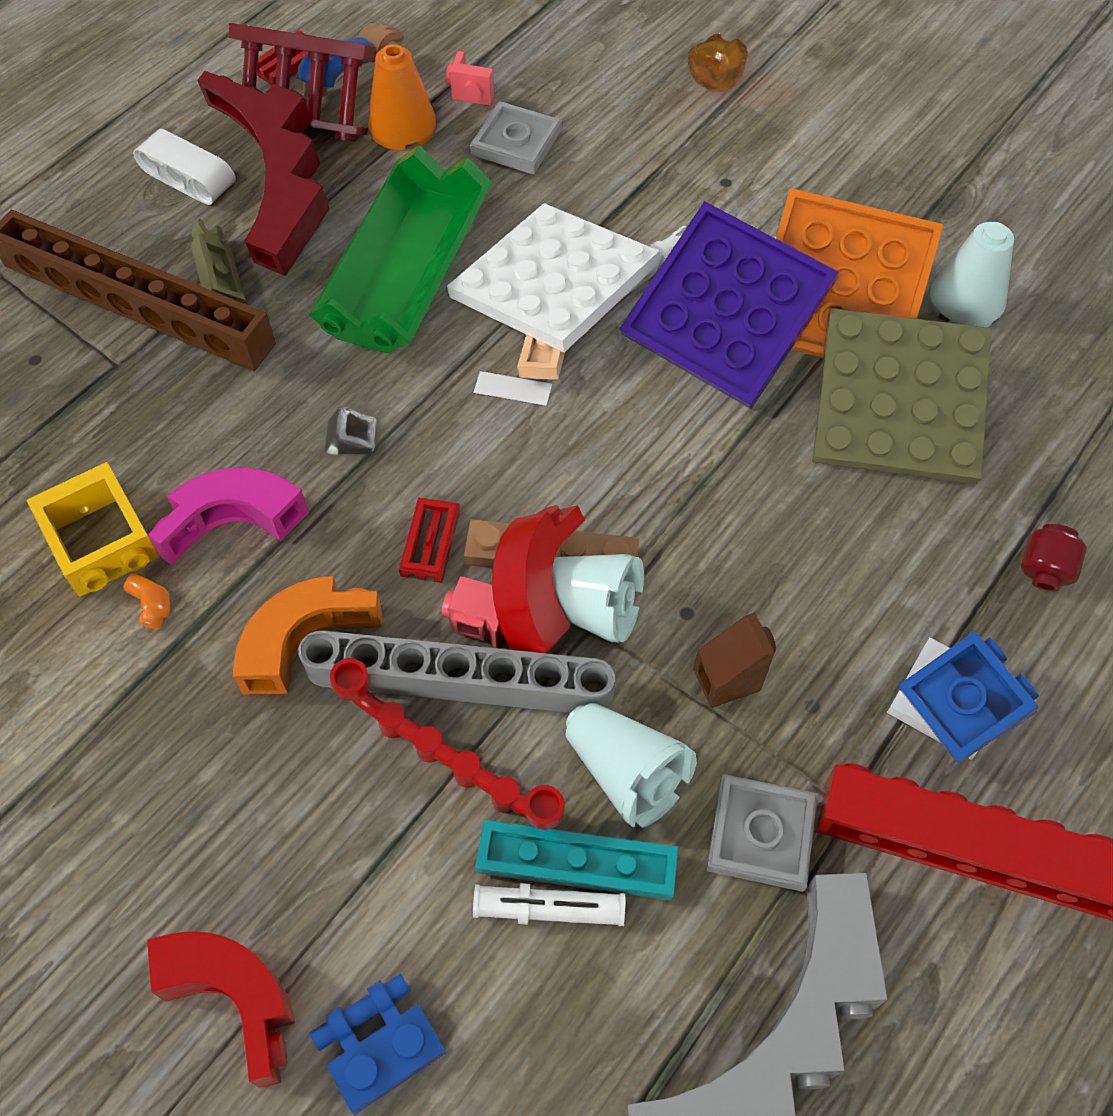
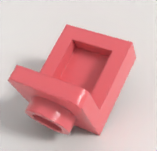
(470, 82)

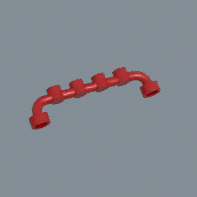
(541, 807)

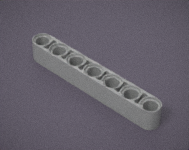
(476, 685)

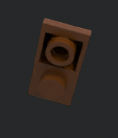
(735, 661)

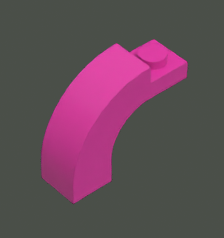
(223, 498)

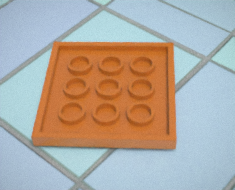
(877, 253)

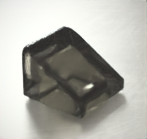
(350, 433)

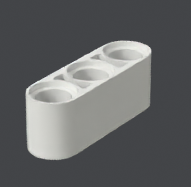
(184, 166)

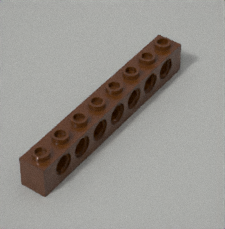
(136, 290)

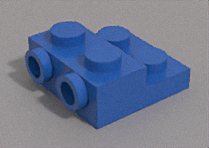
(970, 696)

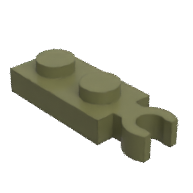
(215, 262)

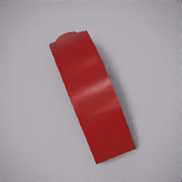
(524, 578)
(211, 963)

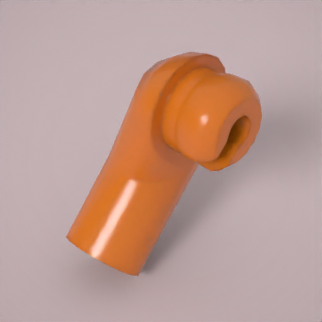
(153, 597)

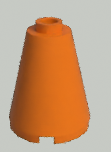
(398, 101)

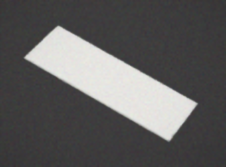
(513, 388)

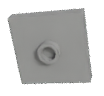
(516, 137)
(762, 832)

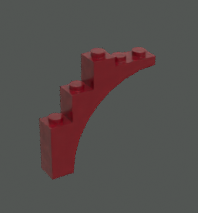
(291, 200)

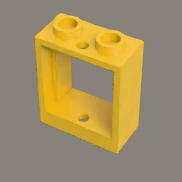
(76, 500)

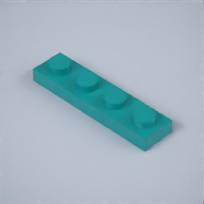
(577, 860)

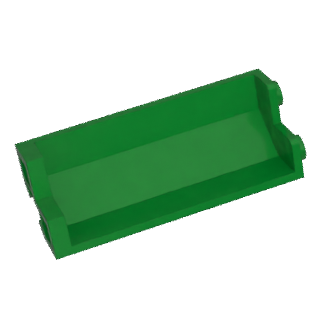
(401, 252)

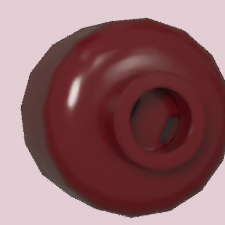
(1053, 557)

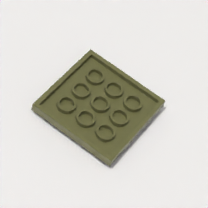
(903, 396)

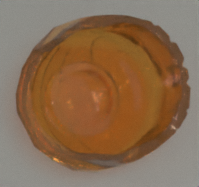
(717, 63)

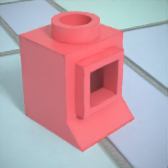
(473, 611)

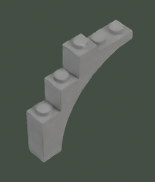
(837, 974)

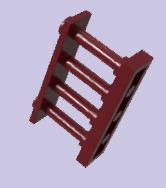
(318, 51)

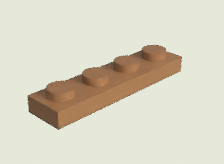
(485, 536)

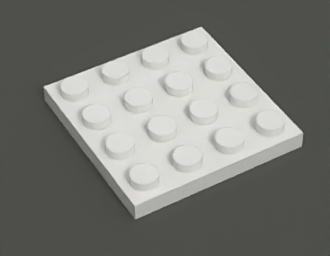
(554, 276)

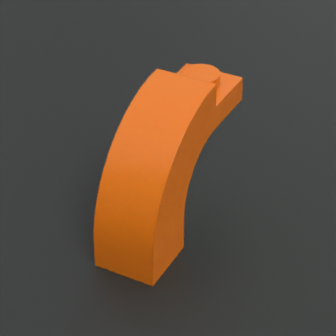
(282, 622)

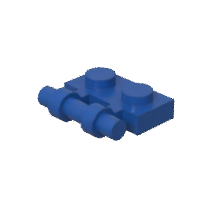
(387, 1056)

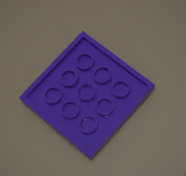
(729, 304)

